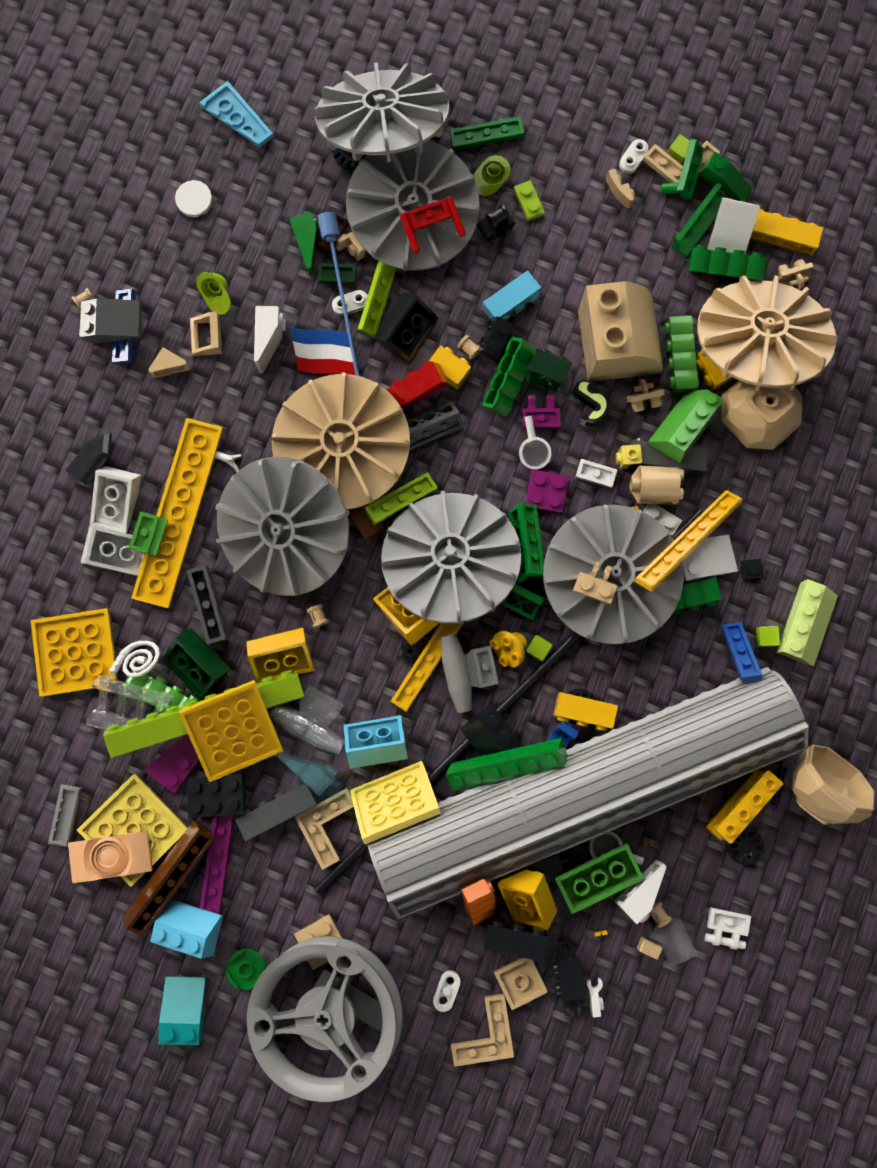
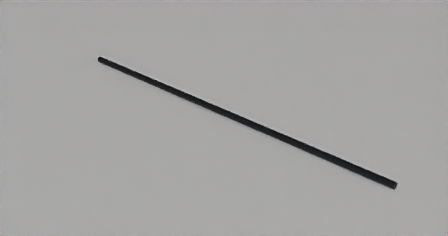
(465, 744)

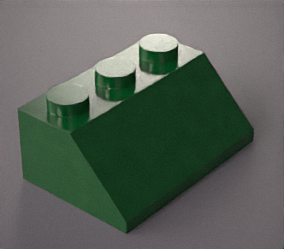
(195, 663)

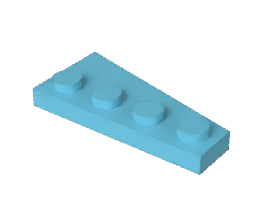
(236, 113)

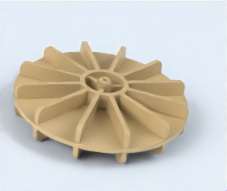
(766, 333)
(346, 432)

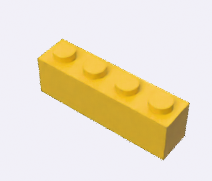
(786, 232)

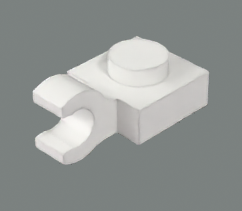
(595, 1001)

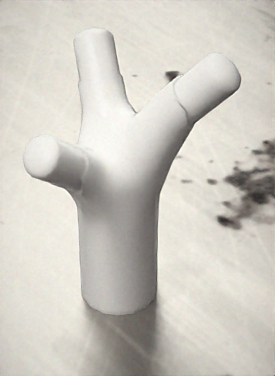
(228, 459)

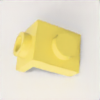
(629, 455)

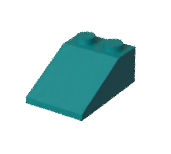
(182, 1011)

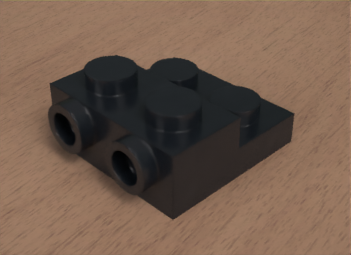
(496, 338)

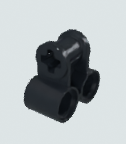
(495, 223)

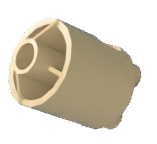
(657, 485)

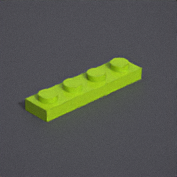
(376, 299)
(400, 498)

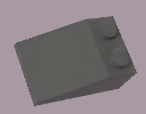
(110, 320)

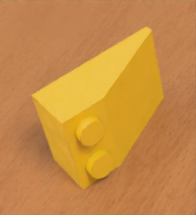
(407, 623)

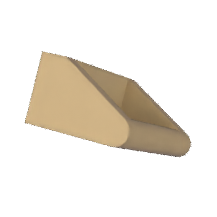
(215, 331)

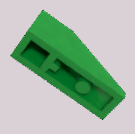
(722, 171)
(306, 235)

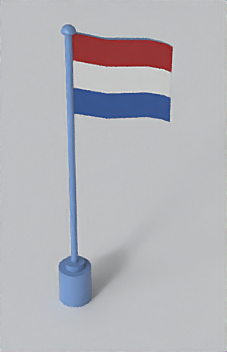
(326, 349)

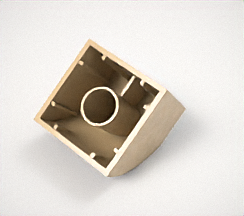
(619, 331)

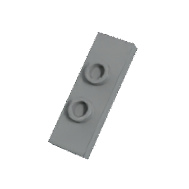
(65, 815)

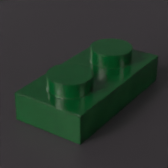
(327, 273)

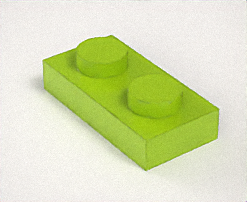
(529, 200)

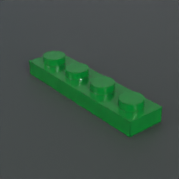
(486, 133)

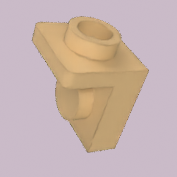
(352, 244)

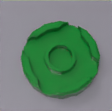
(245, 968)

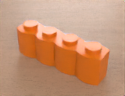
(479, 901)

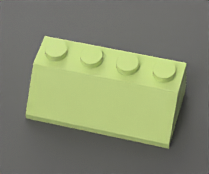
(807, 622)

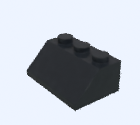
(406, 326)
(490, 733)

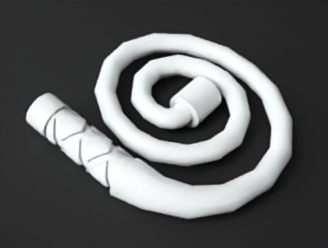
(124, 655)

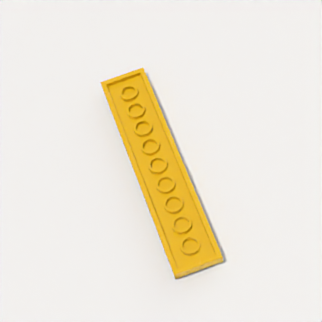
(181, 506)

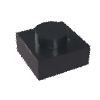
(751, 569)

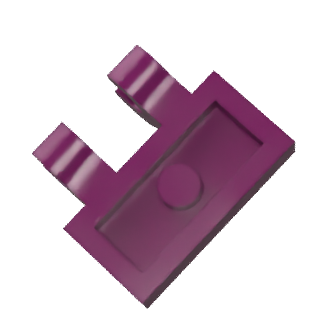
(542, 417)

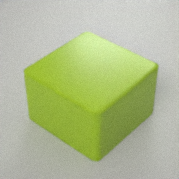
(679, 148)
(767, 636)
(538, 648)

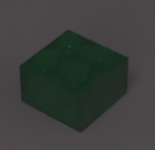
(548, 370)

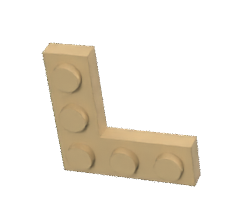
(668, 166)
(313, 830)
(492, 1048)

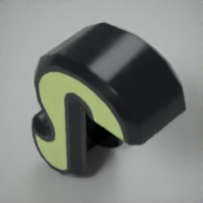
(594, 399)

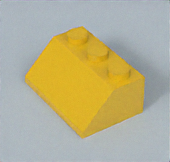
(280, 653)
(529, 899)

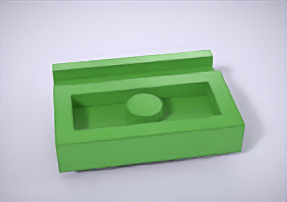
(148, 533)

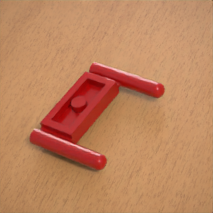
(430, 215)

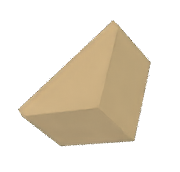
(167, 363)

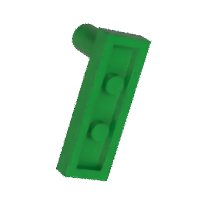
(689, 173)

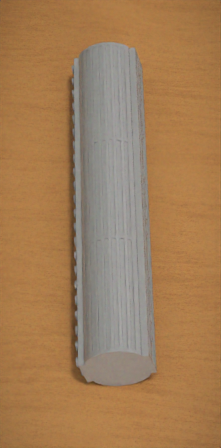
(598, 790)

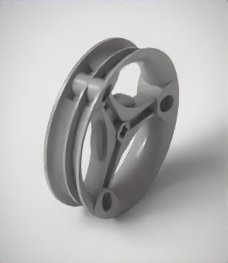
(316, 1029)

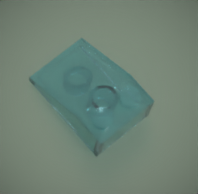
(314, 774)

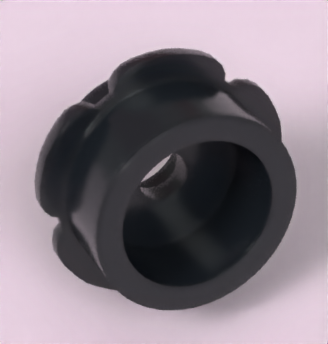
(410, 656)

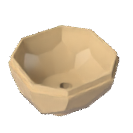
(756, 421)
(831, 787)

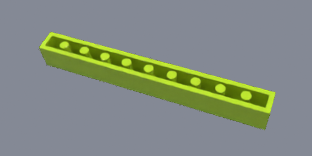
(169, 725)

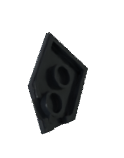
(90, 458)

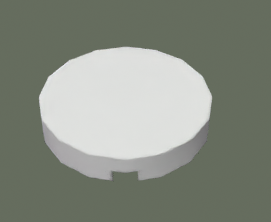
(193, 198)

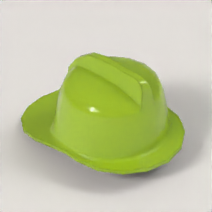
(491, 175)
(214, 291)

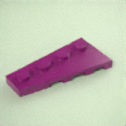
(174, 764)

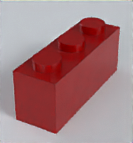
(418, 385)

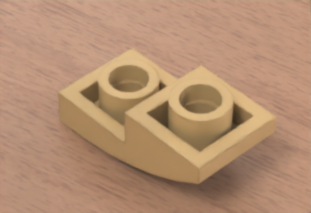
(621, 192)

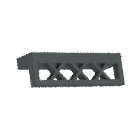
(439, 426)

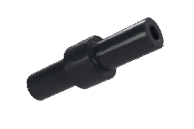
(780, 775)

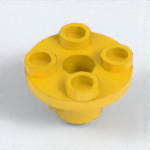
(509, 648)

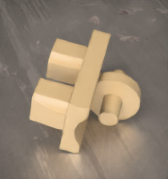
(795, 276)
(637, 399)

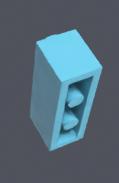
(512, 297)

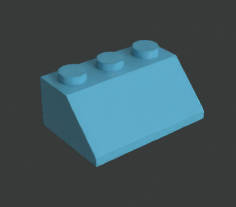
(375, 742)
(187, 929)

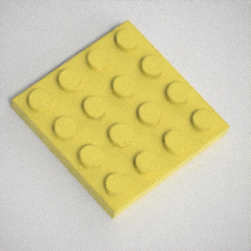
(394, 802)
(134, 810)

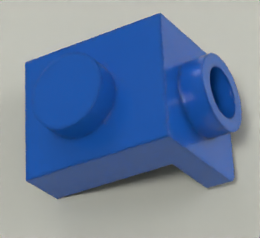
(564, 731)

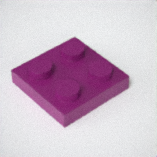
(547, 491)

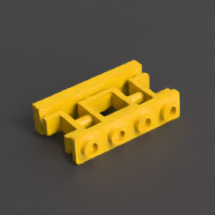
(743, 805)

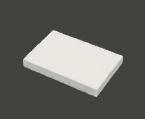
(733, 225)

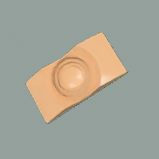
(110, 856)

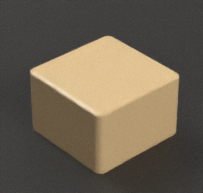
(649, 948)

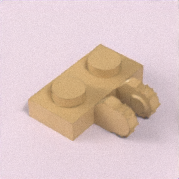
(594, 587)

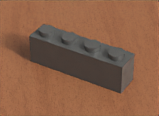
(693, 463)
(208, 605)
(276, 811)
(364, 1001)

